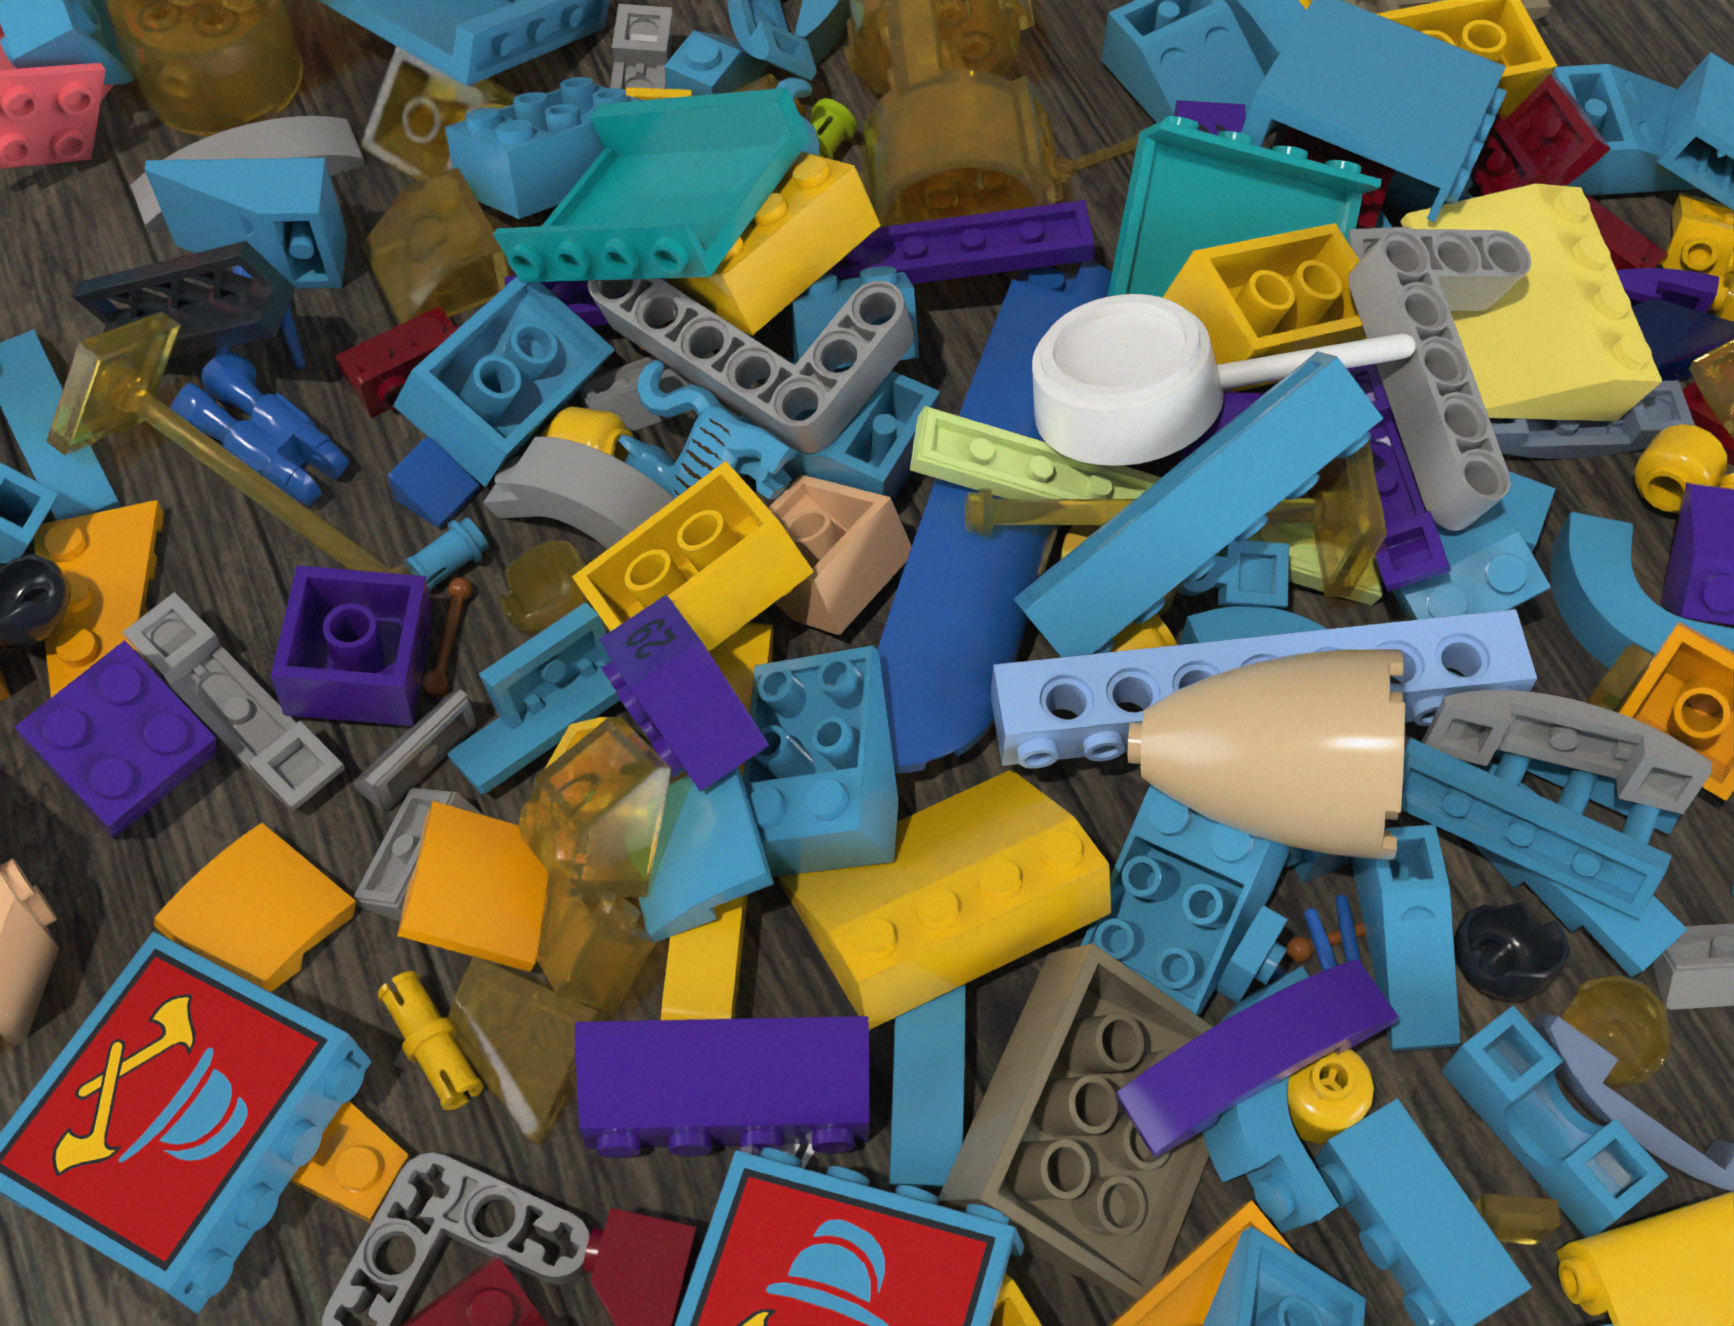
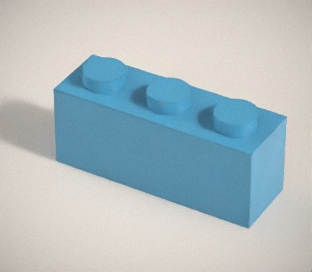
(1418, 1221)

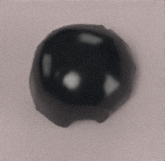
(31, 600)
(1508, 951)

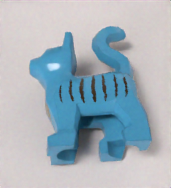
(715, 438)

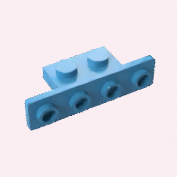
(537, 696)

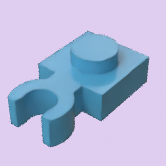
(1246, 575)
(1255, 956)

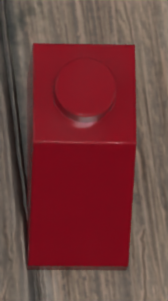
(641, 1267)

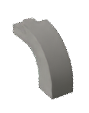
(576, 487)

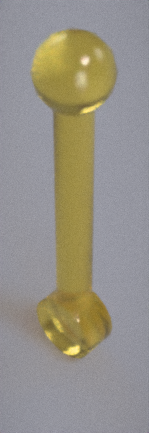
(1067, 167)

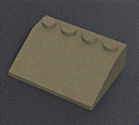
(1057, 1142)

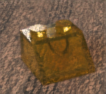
(416, 108)
(436, 249)
(599, 813)

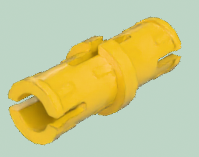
(430, 1040)

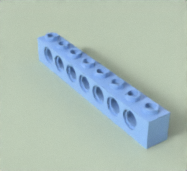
(1023, 694)

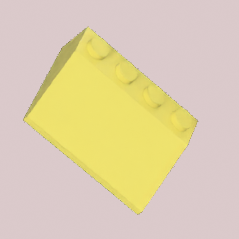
(1566, 330)

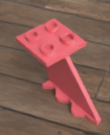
(48, 112)

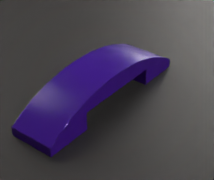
(1412, 543)
(1253, 1052)

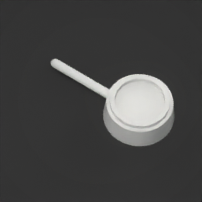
(1142, 380)

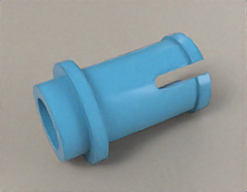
(448, 552)

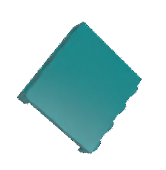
(665, 190)
(1221, 190)

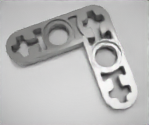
(454, 1219)

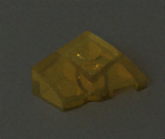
(518, 1042)

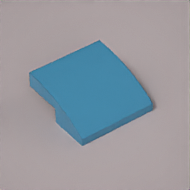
(703, 855)

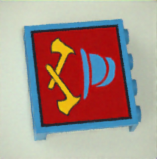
(177, 1118)
(842, 1253)

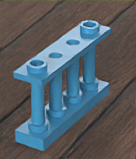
(1538, 832)

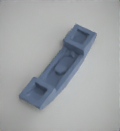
(1585, 439)
(1583, 1074)

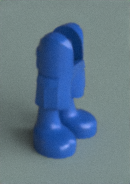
(277, 437)

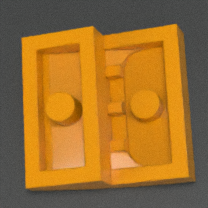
(475, 889)
(256, 909)

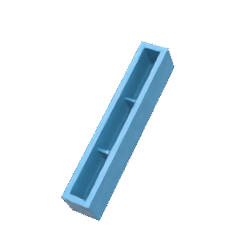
(1201, 508)

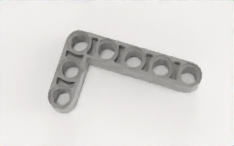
(1410, 288)
(745, 360)

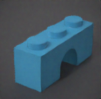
(1513, 1088)

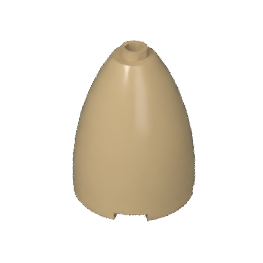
(1286, 749)

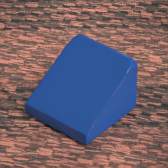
(432, 484)

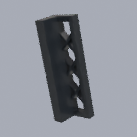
(210, 319)

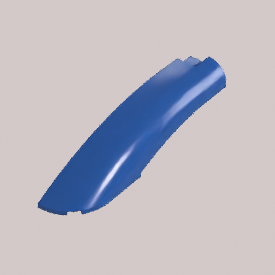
(958, 587)

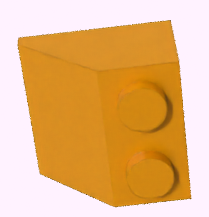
(1691, 698)

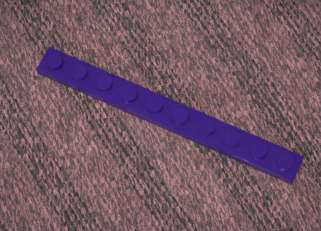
(935, 249)

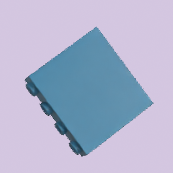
(476, 36)
(1382, 95)

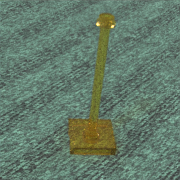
(116, 387)
(1340, 506)

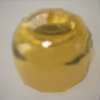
(542, 586)
(1626, 1022)

